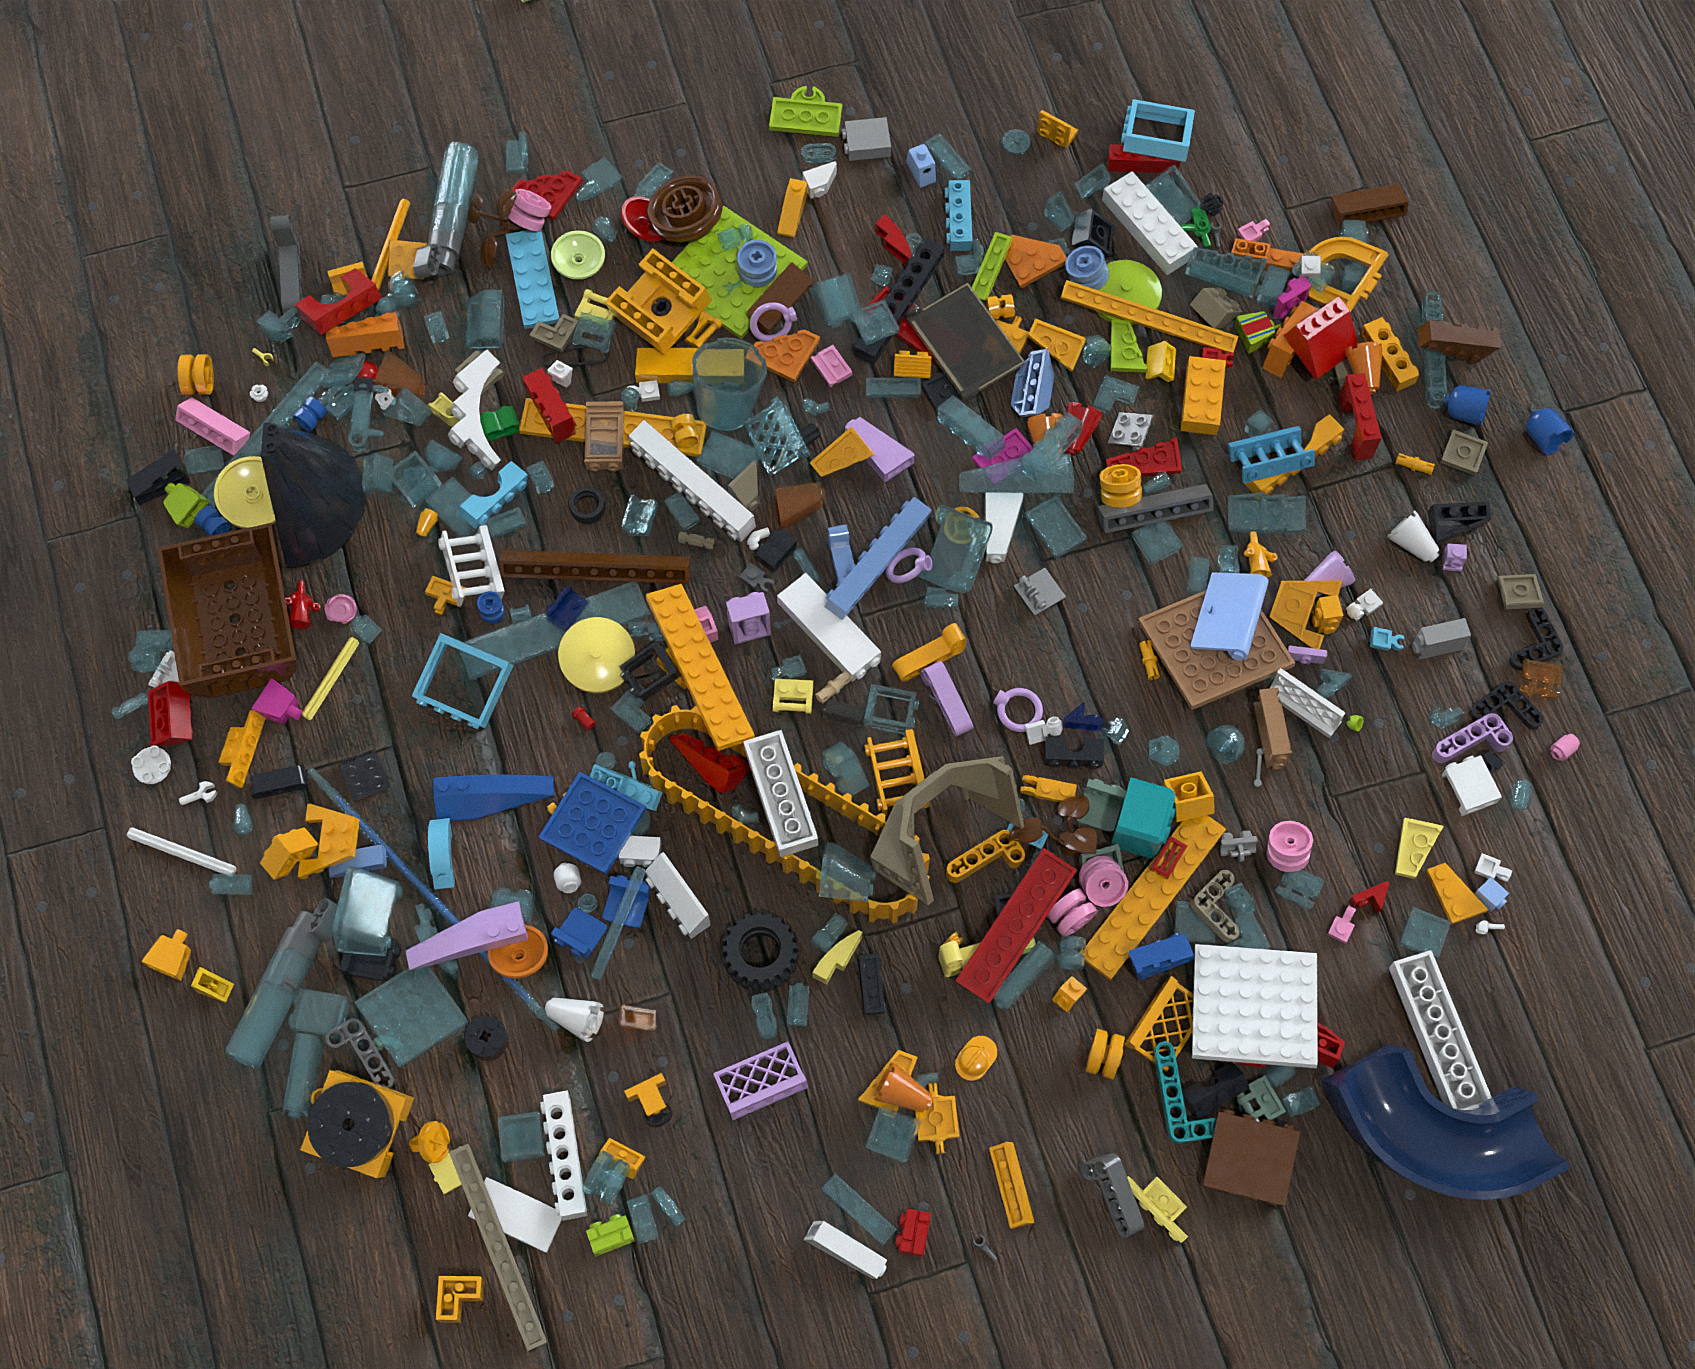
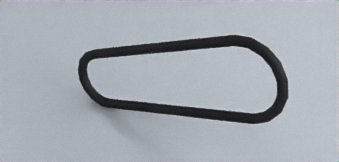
(573, 364)

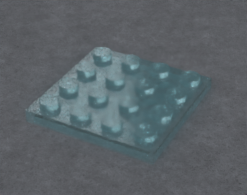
(411, 1013)

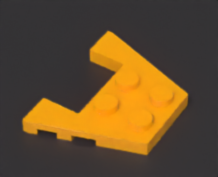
(1295, 605)
(337, 839)

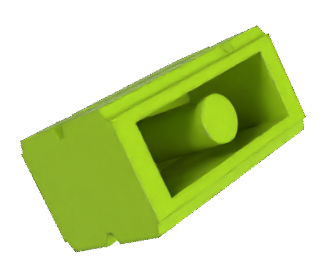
(610, 1234)

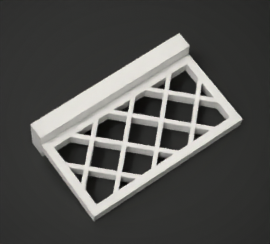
(1307, 704)

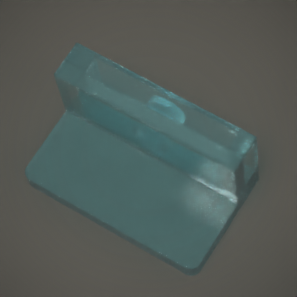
(517, 154)
(204, 459)
(375, 474)

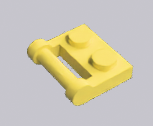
(592, 309)
(793, 690)

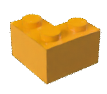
(286, 851)
(453, 1291)

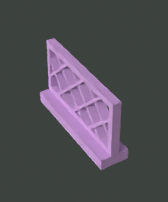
(768, 1095)

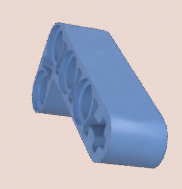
(840, 550)

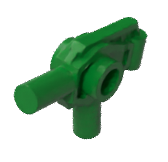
(1200, 226)

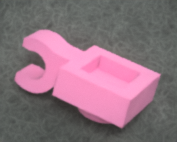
(1253, 231)
(1341, 927)

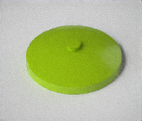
(1134, 283)

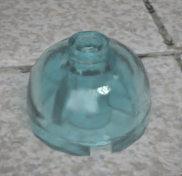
(403, 290)
(441, 458)
(1226, 743)

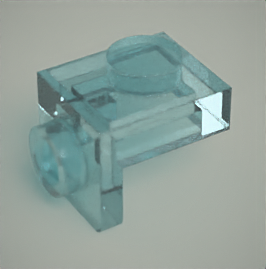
(1228, 559)
(365, 628)
(1301, 1102)

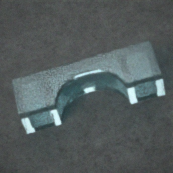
(1354, 272)

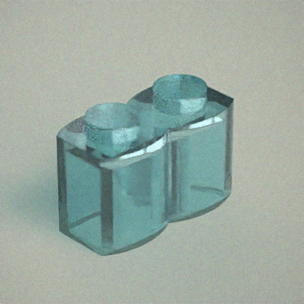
(764, 1016)

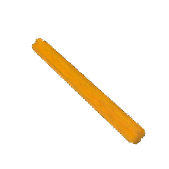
(392, 235)

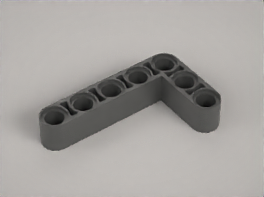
(289, 260)

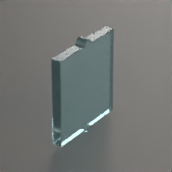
(603, 173)

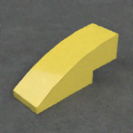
(837, 957)

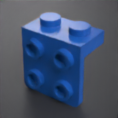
(617, 889)
(579, 933)

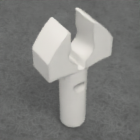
(201, 793)

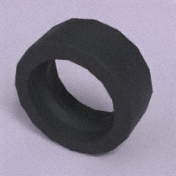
(583, 493)

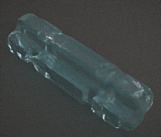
(805, 564)
(130, 705)

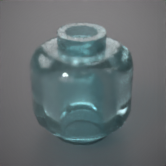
(605, 229)

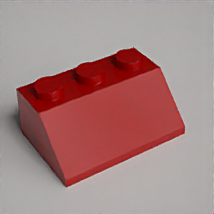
(169, 715)

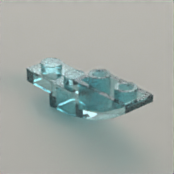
(425, 931)

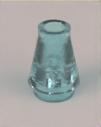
(588, 191)
(678, 388)
(630, 397)
(1157, 483)
(242, 820)

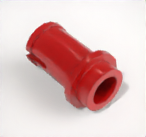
(580, 714)

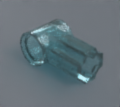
(827, 937)

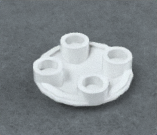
(151, 765)

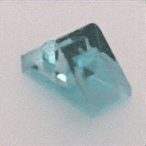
(1094, 180)
(1333, 682)

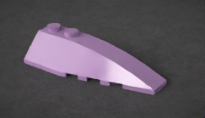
(473, 935)

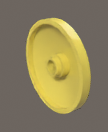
(244, 494)
(593, 653)

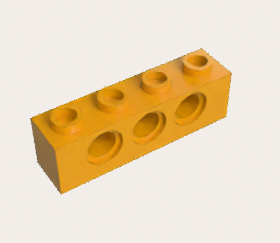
(1398, 377)

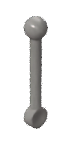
(1257, 783)

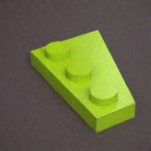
(1125, 351)

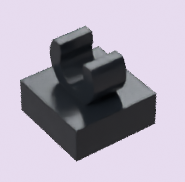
(1494, 760)

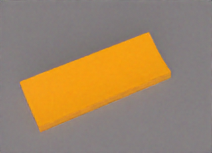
(673, 365)

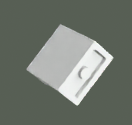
(1472, 784)

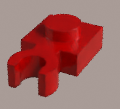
(1213, 353)

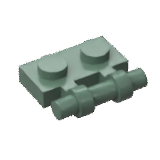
(1265, 1098)

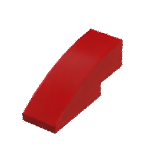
(893, 239)

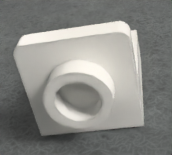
(561, 373)

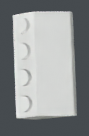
(677, 896)

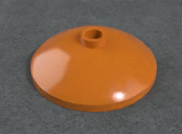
(534, 953)

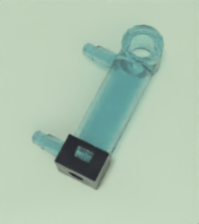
(360, 420)

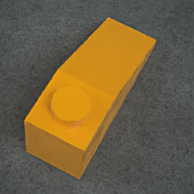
(792, 207)

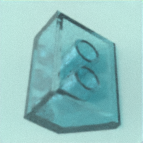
(485, 320)

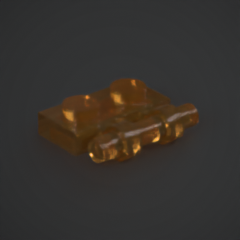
(1543, 673)

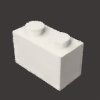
(640, 851)

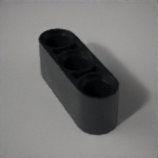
(278, 782)

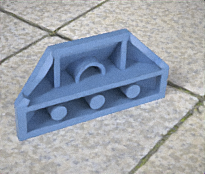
(1033, 384)

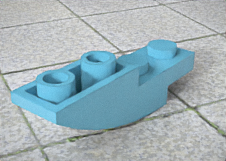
(628, 786)

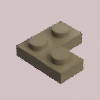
(555, 337)

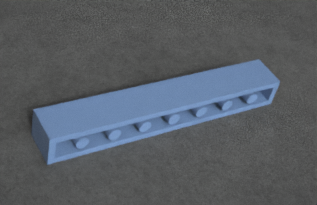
(878, 558)

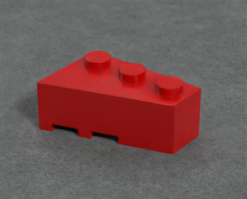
(1328, 1046)

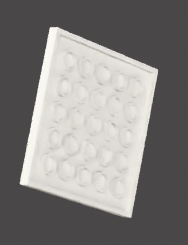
(1255, 1006)

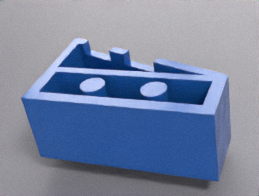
(1160, 956)

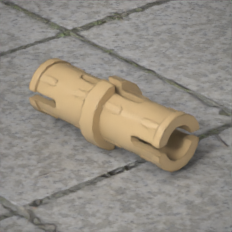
(833, 687)

